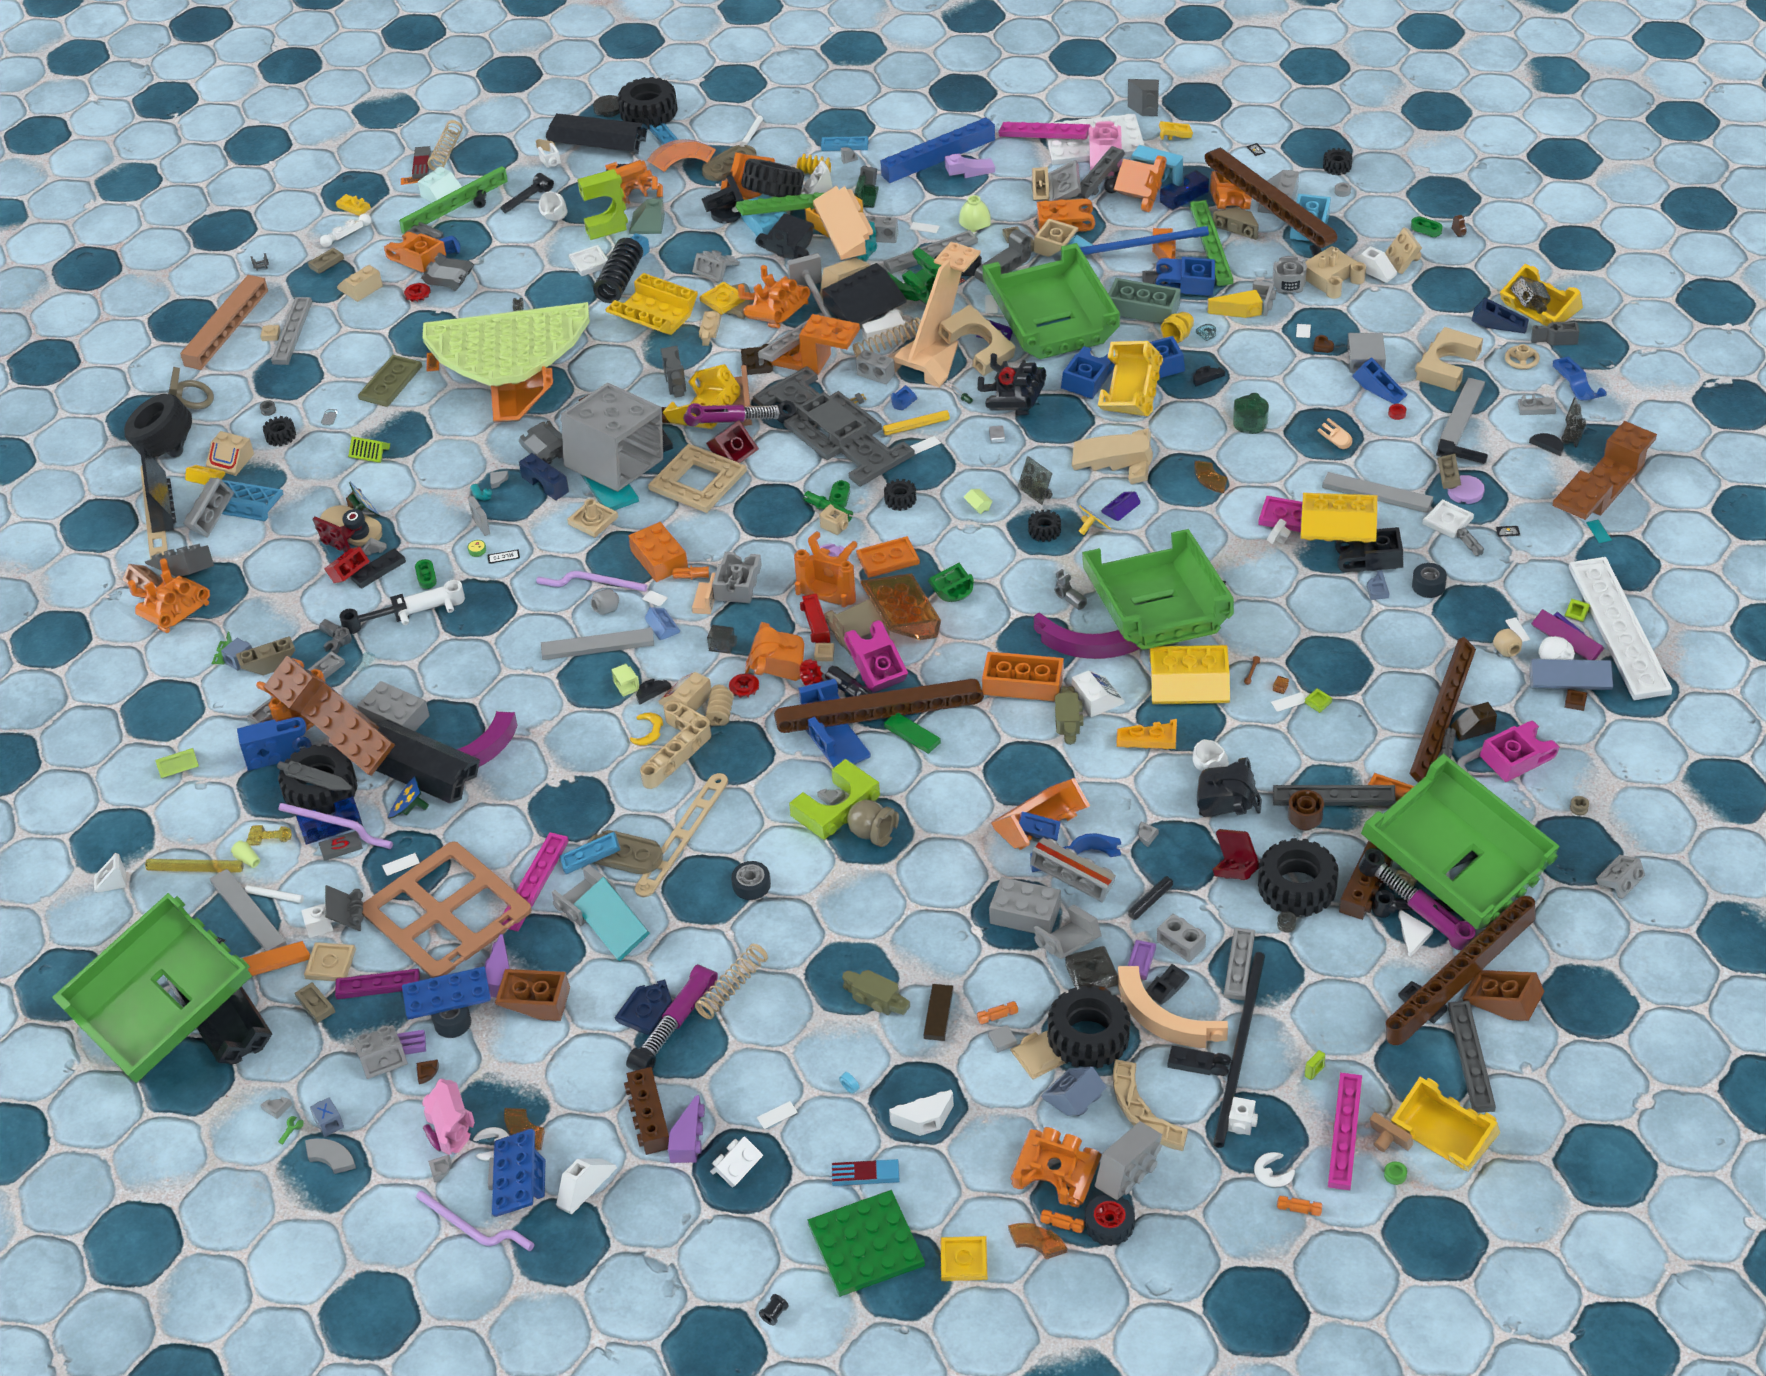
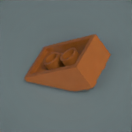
(534, 993)
(1506, 993)

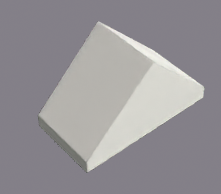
(111, 875)

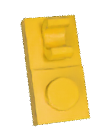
(1175, 129)
(353, 204)

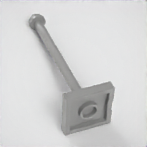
(808, 272)

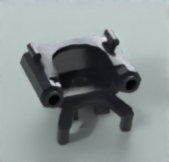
(1021, 395)

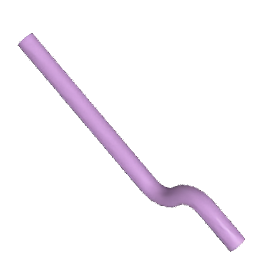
(592, 577)
(338, 821)
(471, 1231)

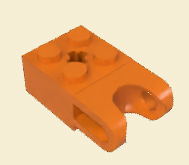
(1227, 193)
(1066, 212)
(415, 250)

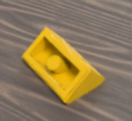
(202, 474)

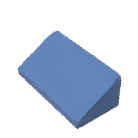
(661, 623)

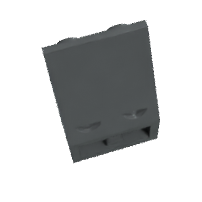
(185, 560)

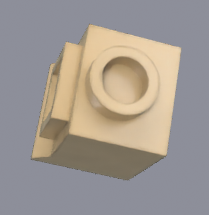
(833, 520)

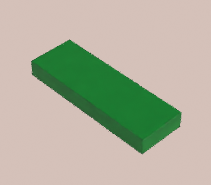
(912, 733)

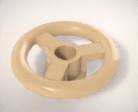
(1522, 353)

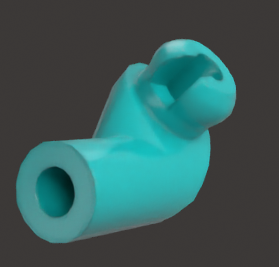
(481, 495)

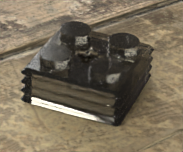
(1091, 968)

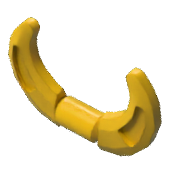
(656, 721)

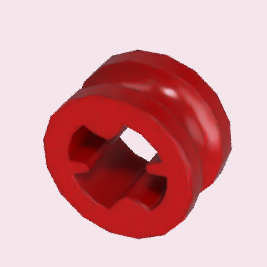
(1002, 377)

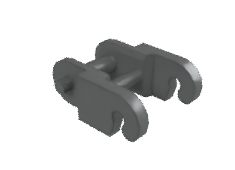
(265, 262)

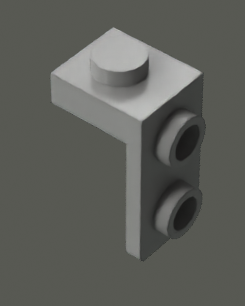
(1267, 292)

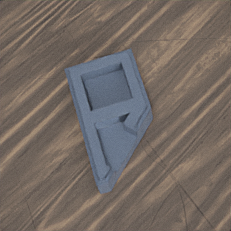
(1377, 587)

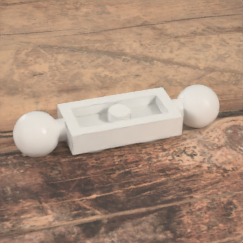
(340, 232)

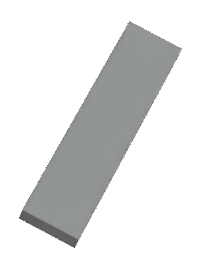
(1239, 964)

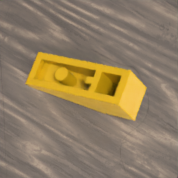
(1240, 304)

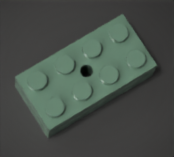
(1144, 300)

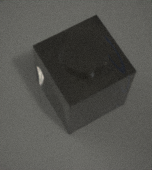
(721, 639)

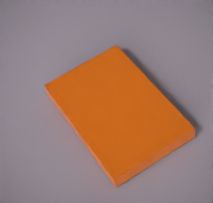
(887, 557)

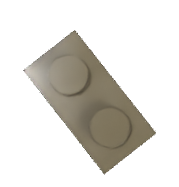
(326, 260)
(314, 1002)

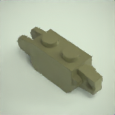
(1067, 714)
(875, 992)

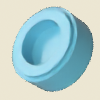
(849, 1082)

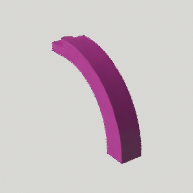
(1081, 644)
(494, 738)

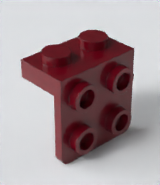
(1239, 855)

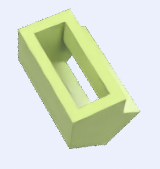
(978, 500)

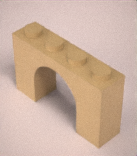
(972, 322)
(1447, 343)

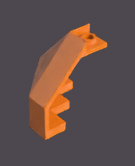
(513, 401)

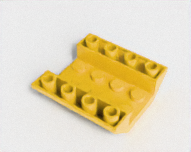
(656, 304)
(1339, 517)
(1190, 674)

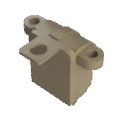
(855, 618)

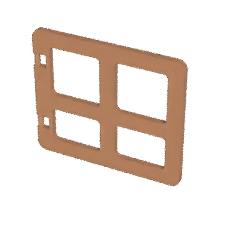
(442, 911)

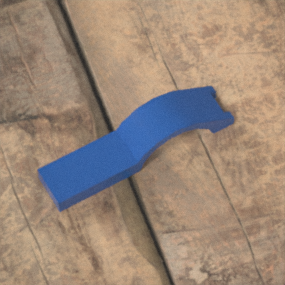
(1577, 379)
(1092, 841)

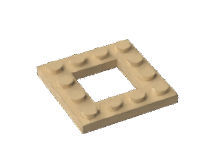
(728, 474)

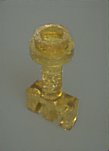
(258, 833)

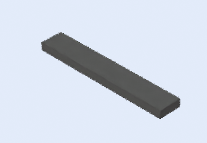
(1340, 794)
(1471, 1057)

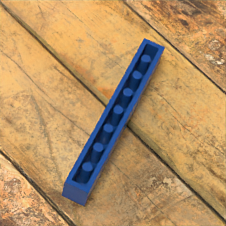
(936, 149)

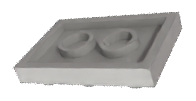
(1064, 182)

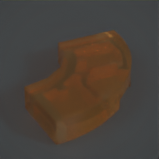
(1209, 477)
(517, 1121)
(1035, 1237)

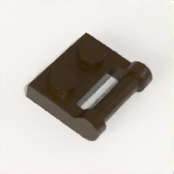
(751, 360)

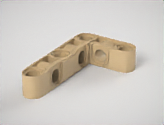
(693, 735)

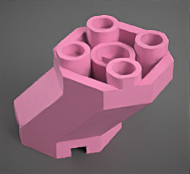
(1101, 139)
(447, 1114)

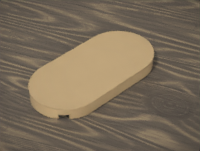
(335, 514)

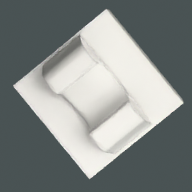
(1279, 533)

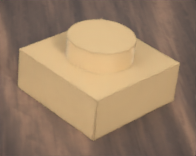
(270, 333)

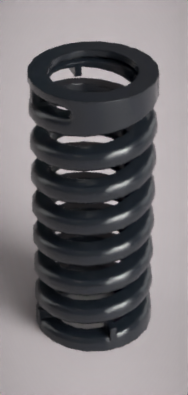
(618, 270)

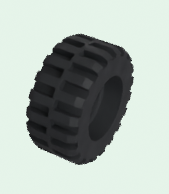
(648, 101)
(772, 178)
(312, 796)
(1303, 858)
(1093, 1006)

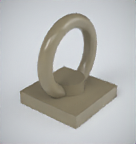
(177, 389)

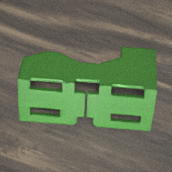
(220, 658)

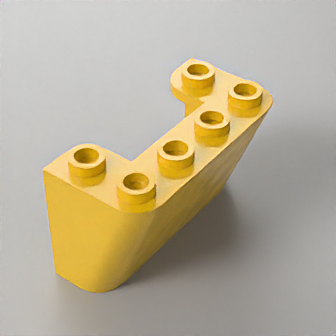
(1560, 308)
(1133, 378)
(715, 388)
(1444, 1125)

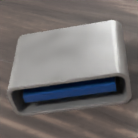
(997, 434)

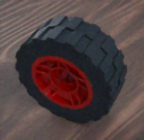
(1099, 1213)

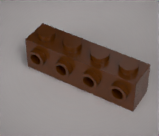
(1361, 890)
(648, 1111)

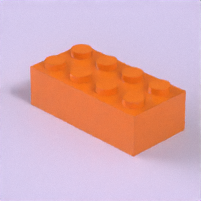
(1022, 676)

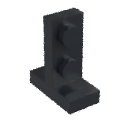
(723, 196)

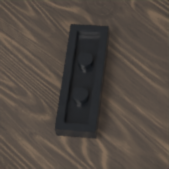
(378, 568)

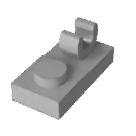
(1536, 406)

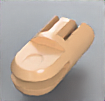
(1337, 436)

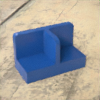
(819, 692)

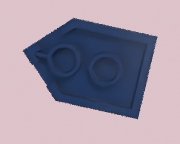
(645, 1007)

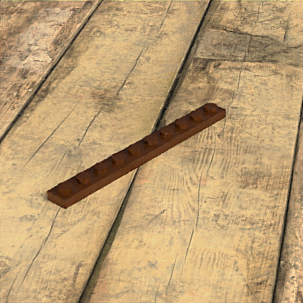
(1443, 708)

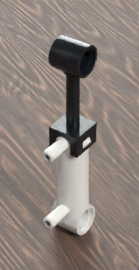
(448, 595)

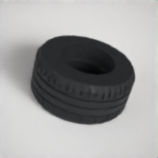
(158, 424)

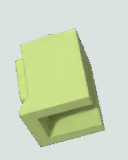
(625, 680)

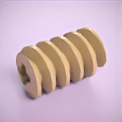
(719, 705)

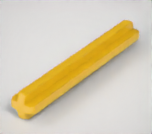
(916, 422)

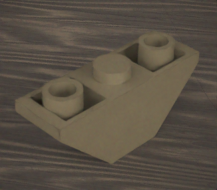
(1237, 221)
(266, 657)

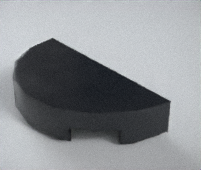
(1207, 374)
(1548, 442)
(651, 689)

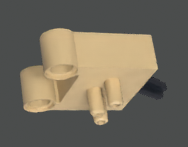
(1330, 268)

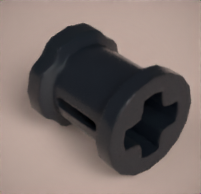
(773, 1309)

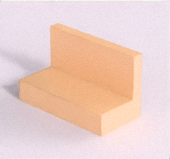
(704, 597)

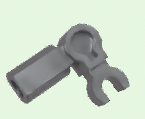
(1064, 589)
(340, 635)

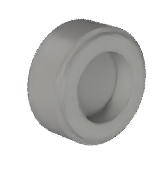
(1342, 189)

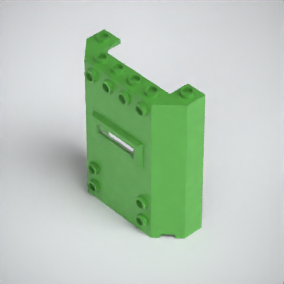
(1050, 294)
(1184, 571)
(1444, 822)
(125, 1006)

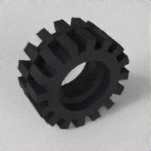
(1337, 161)
(279, 431)
(894, 500)
(1044, 518)

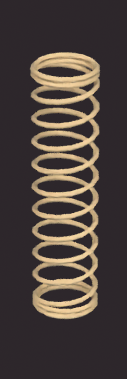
(442, 137)
(857, 351)
(701, 1011)

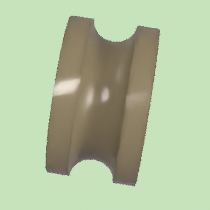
(1576, 805)

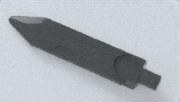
(314, 776)

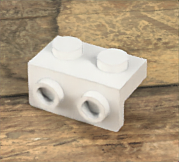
(737, 1161)

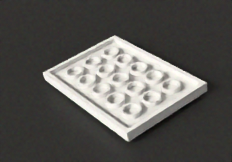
(1067, 150)

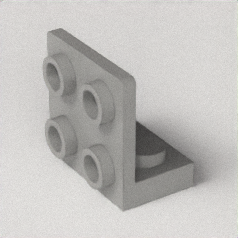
(713, 264)
(380, 1051)

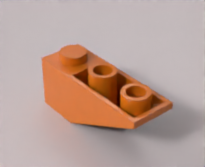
(1164, 249)

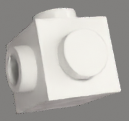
(315, 921)
(1242, 1116)

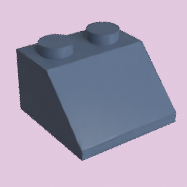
(1075, 1090)

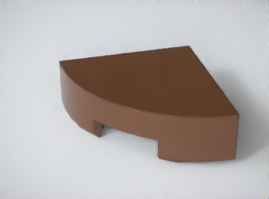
(427, 1070)

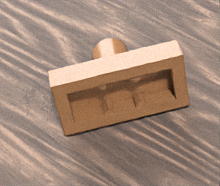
(1389, 1133)

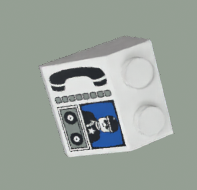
(1096, 693)

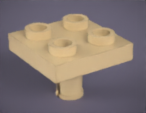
(1403, 250)
(592, 518)

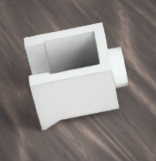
(551, 159)

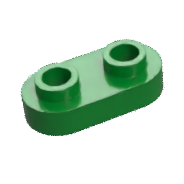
(1426, 226)
(840, 493)
(425, 574)

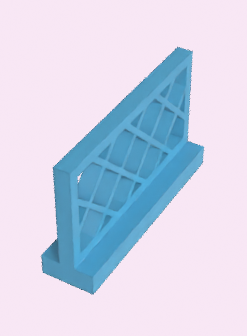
(247, 505)

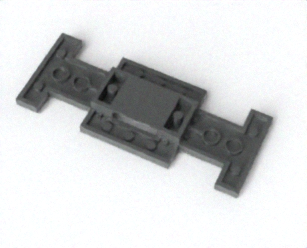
(847, 425)

